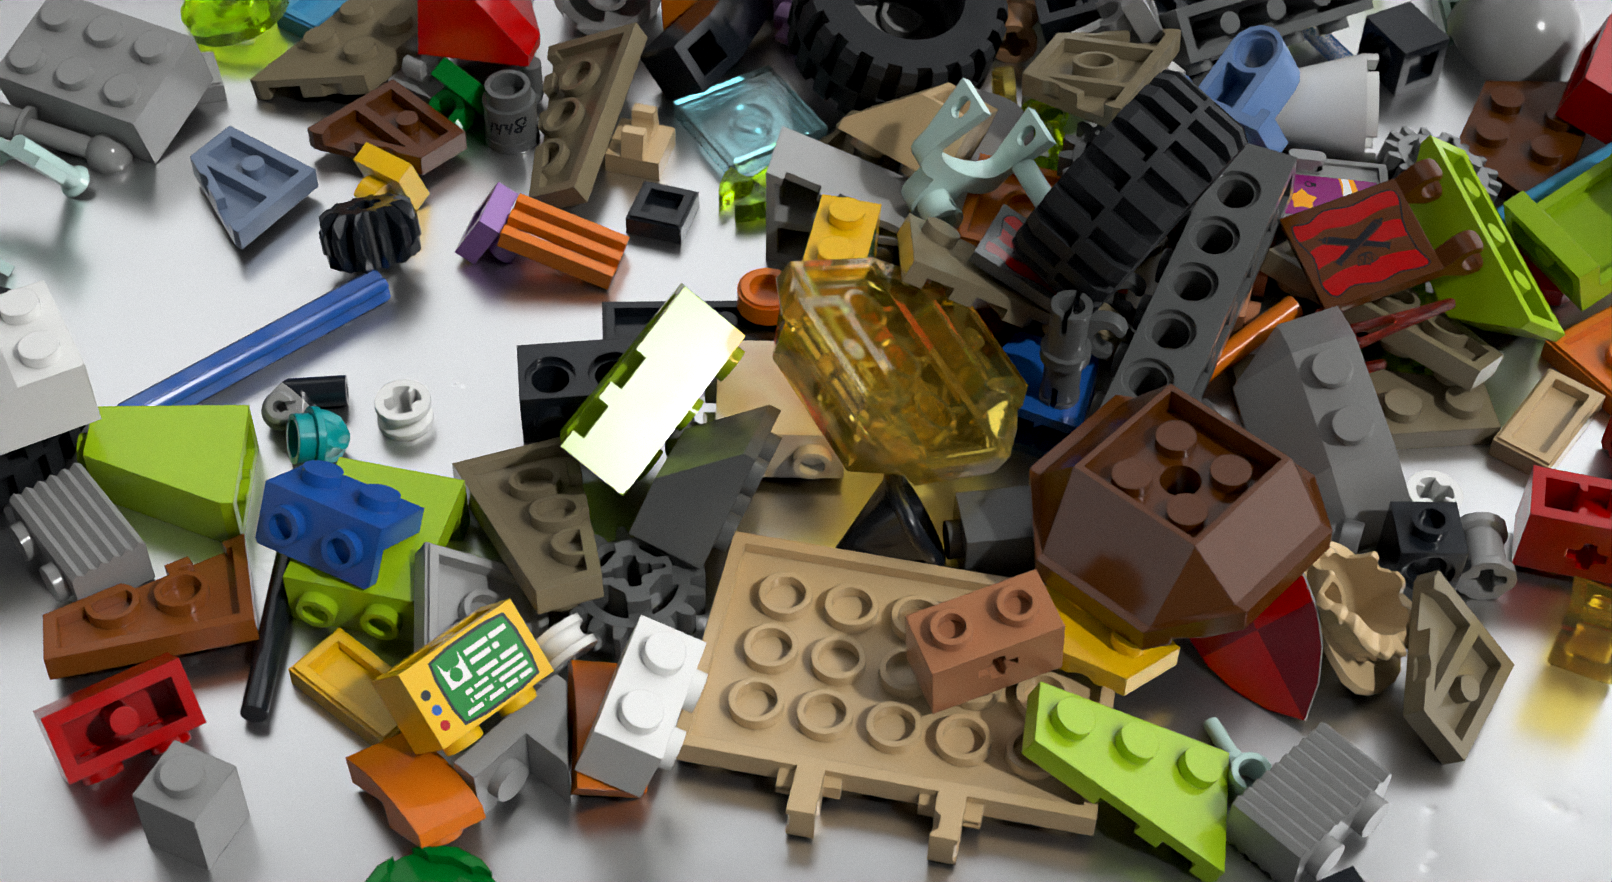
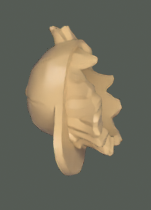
(1361, 617)

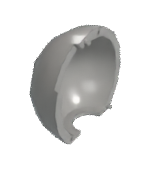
(1518, 38)

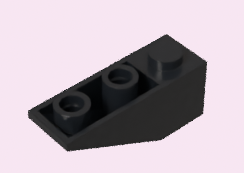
(703, 44)

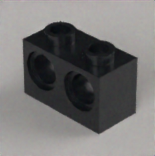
(558, 379)

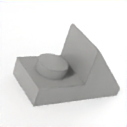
(523, 744)

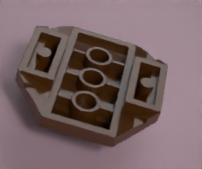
(1172, 519)

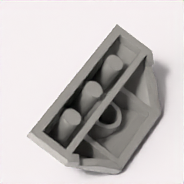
(1319, 407)

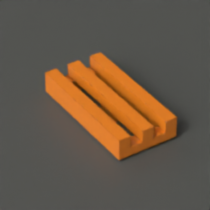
(566, 235)

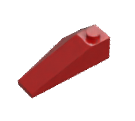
(479, 30)

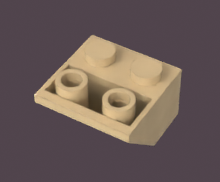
(897, 123)

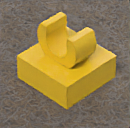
(388, 174)

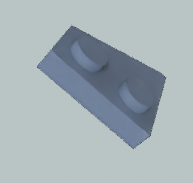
(250, 182)

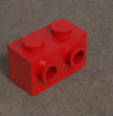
(119, 719)

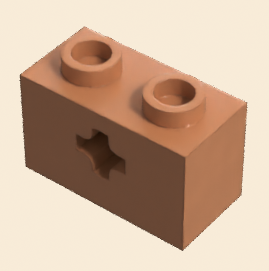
(984, 641)

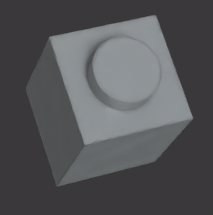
(191, 804)

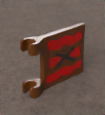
(1373, 242)

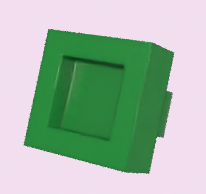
(461, 93)

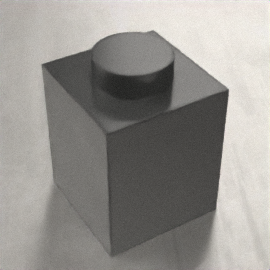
(991, 531)

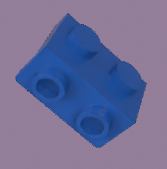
(334, 521)

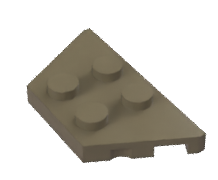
(346, 52)
(1096, 71)

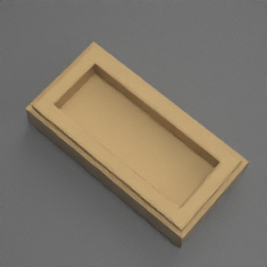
(1547, 423)

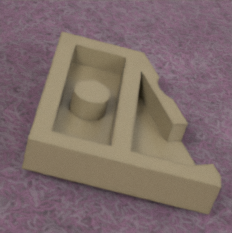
(1450, 670)

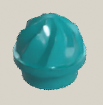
(316, 436)

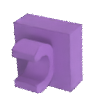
(487, 225)

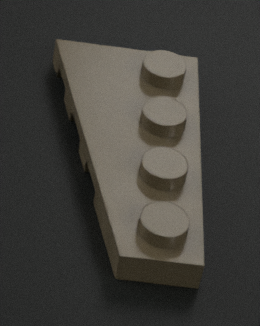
(937, 253)
(1438, 343)
(537, 521)

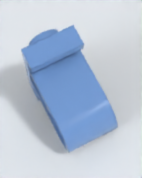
(1255, 83)

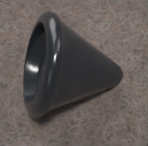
(895, 525)

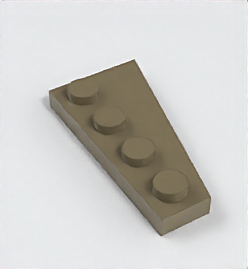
(582, 111)
(1421, 409)

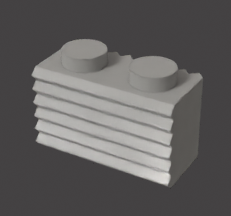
(77, 536)
(1308, 806)

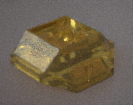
(895, 371)

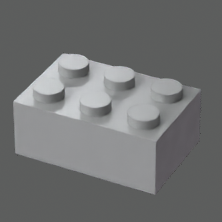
(105, 74)

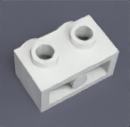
(641, 707)

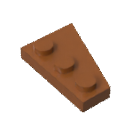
(177, 614)

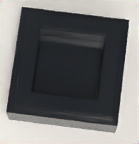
(662, 212)

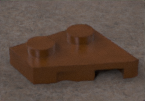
(393, 122)

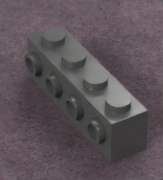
(1213, 24)

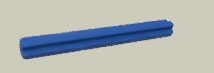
(267, 344)

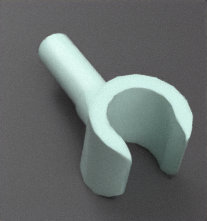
(1240, 763)

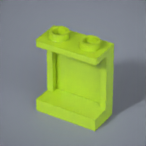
(1569, 234)
(387, 606)

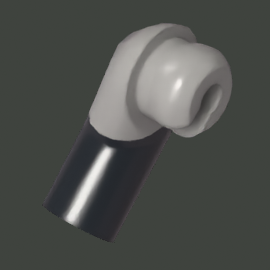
(298, 393)

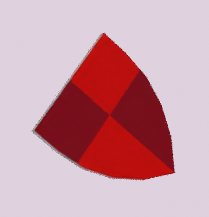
(1275, 656)

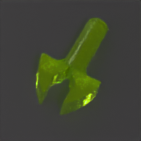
(749, 189)

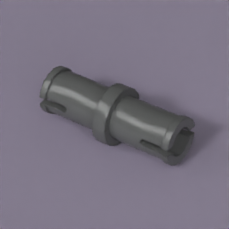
(1065, 349)

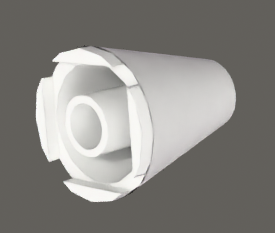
(1335, 109)

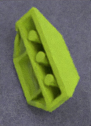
(1503, 292)

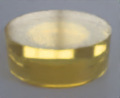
(1004, 82)

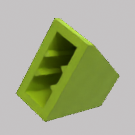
(176, 463)

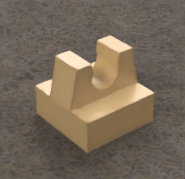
(640, 145)

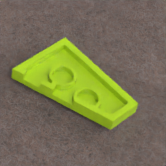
(1145, 771)

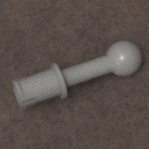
(103, 151)

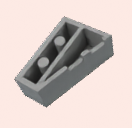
(805, 170)

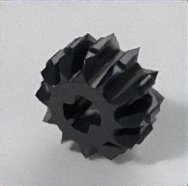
(370, 233)

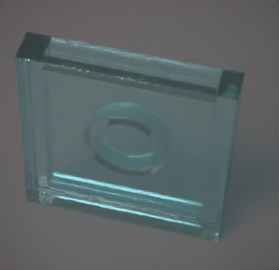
(743, 118)

